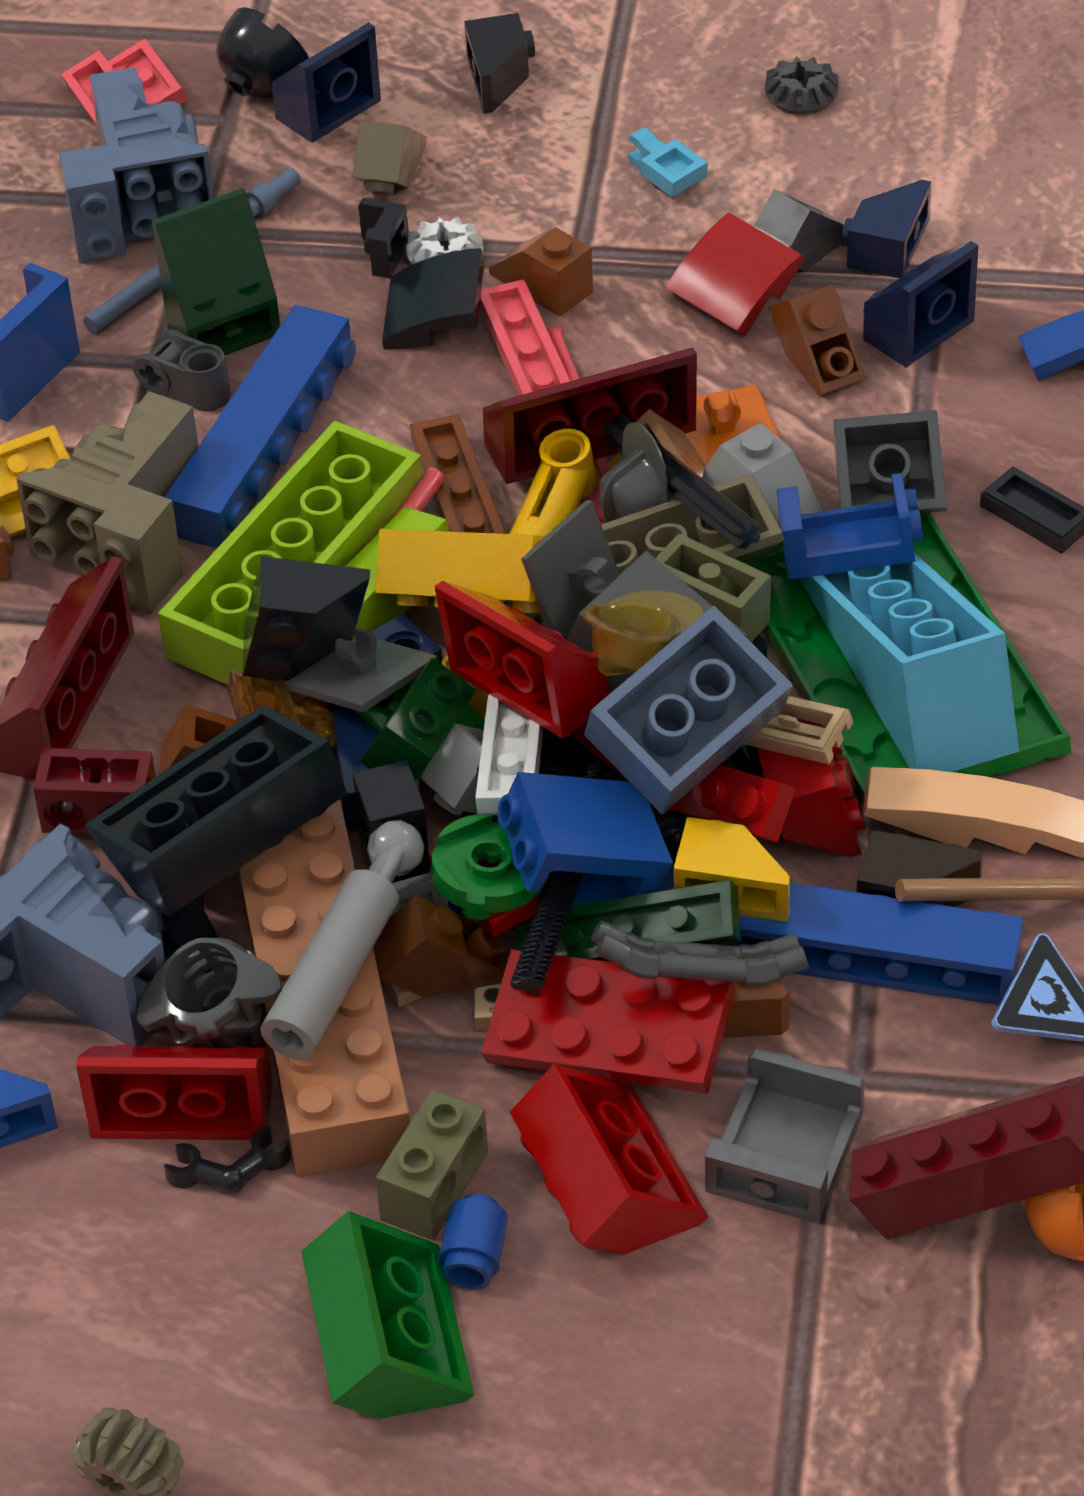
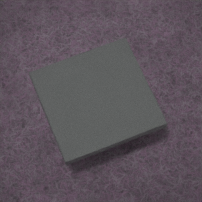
(570, 568)
(360, 672)

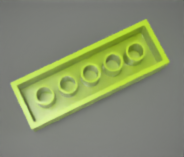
(315, 513)

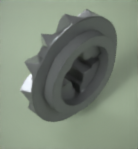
(784, 89)

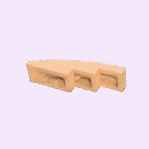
(967, 806)

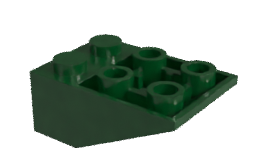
(216, 274)

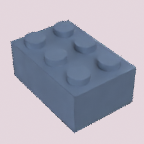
(687, 709)

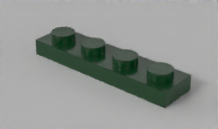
(684, 914)

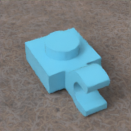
(667, 165)

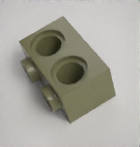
(432, 1164)

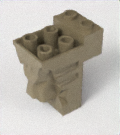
(114, 499)

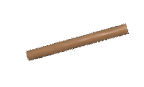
(989, 889)

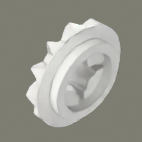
(426, 240)

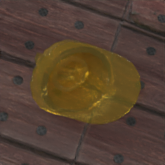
(637, 627)

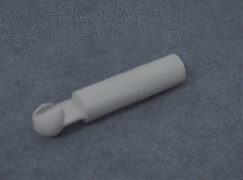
(341, 943)

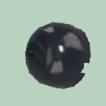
(256, 54)

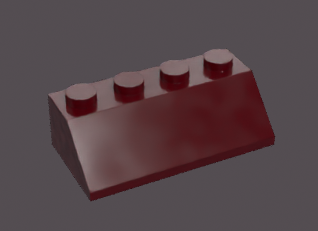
(521, 423)
(66, 669)
(972, 1160)

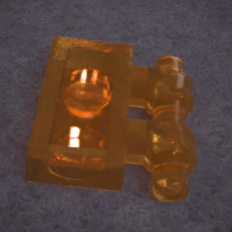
(252, 692)

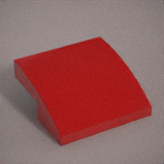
(735, 272)

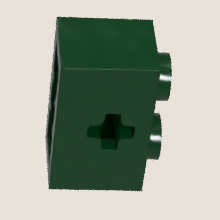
(421, 719)

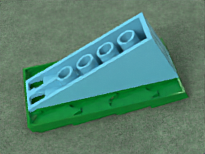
(912, 664)

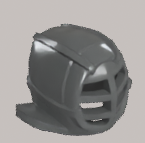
(216, 1009)

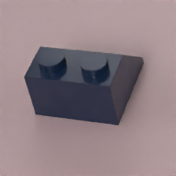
(330, 86)
(924, 305)

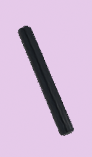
(696, 493)

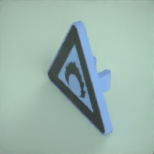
(1043, 997)

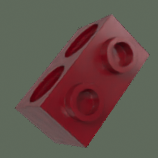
(83, 783)

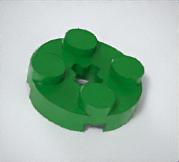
(465, 883)

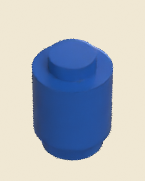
(473, 1241)

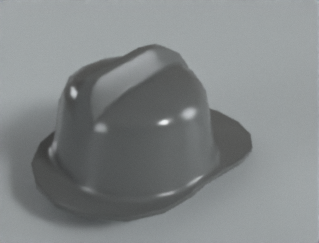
(637, 479)

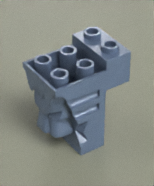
(139, 172)
(77, 937)

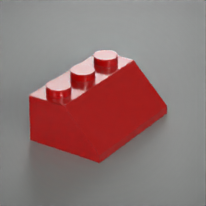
(519, 660)
(175, 1092)
(605, 1161)

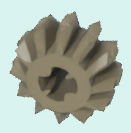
(126, 1455)

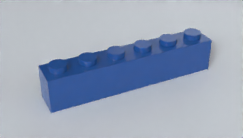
(260, 425)

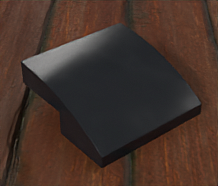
(433, 297)

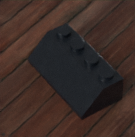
(218, 808)

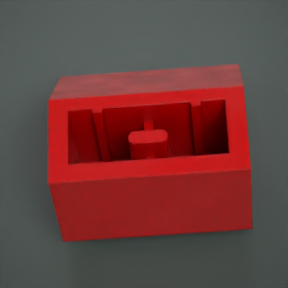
(820, 807)

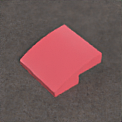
(157, 80)

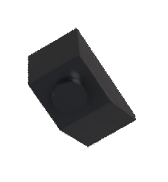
(498, 57)

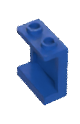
(35, 339)
(849, 536)
(583, 829)

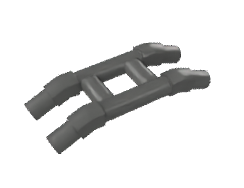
(649, 959)

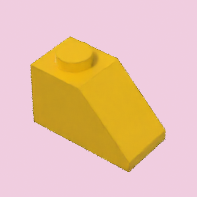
(728, 851)

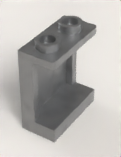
(786, 1136)

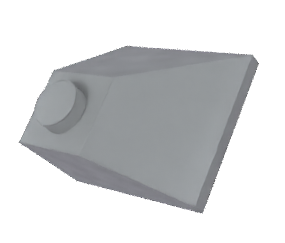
(769, 462)

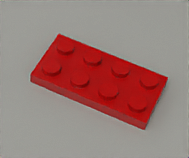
(612, 1024)

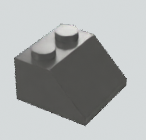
(884, 445)

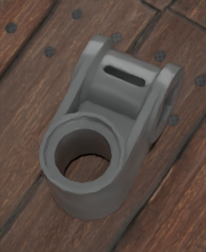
(185, 371)

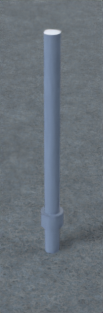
(262, 200)

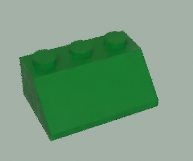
(385, 1319)

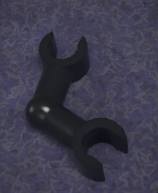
(230, 1177)

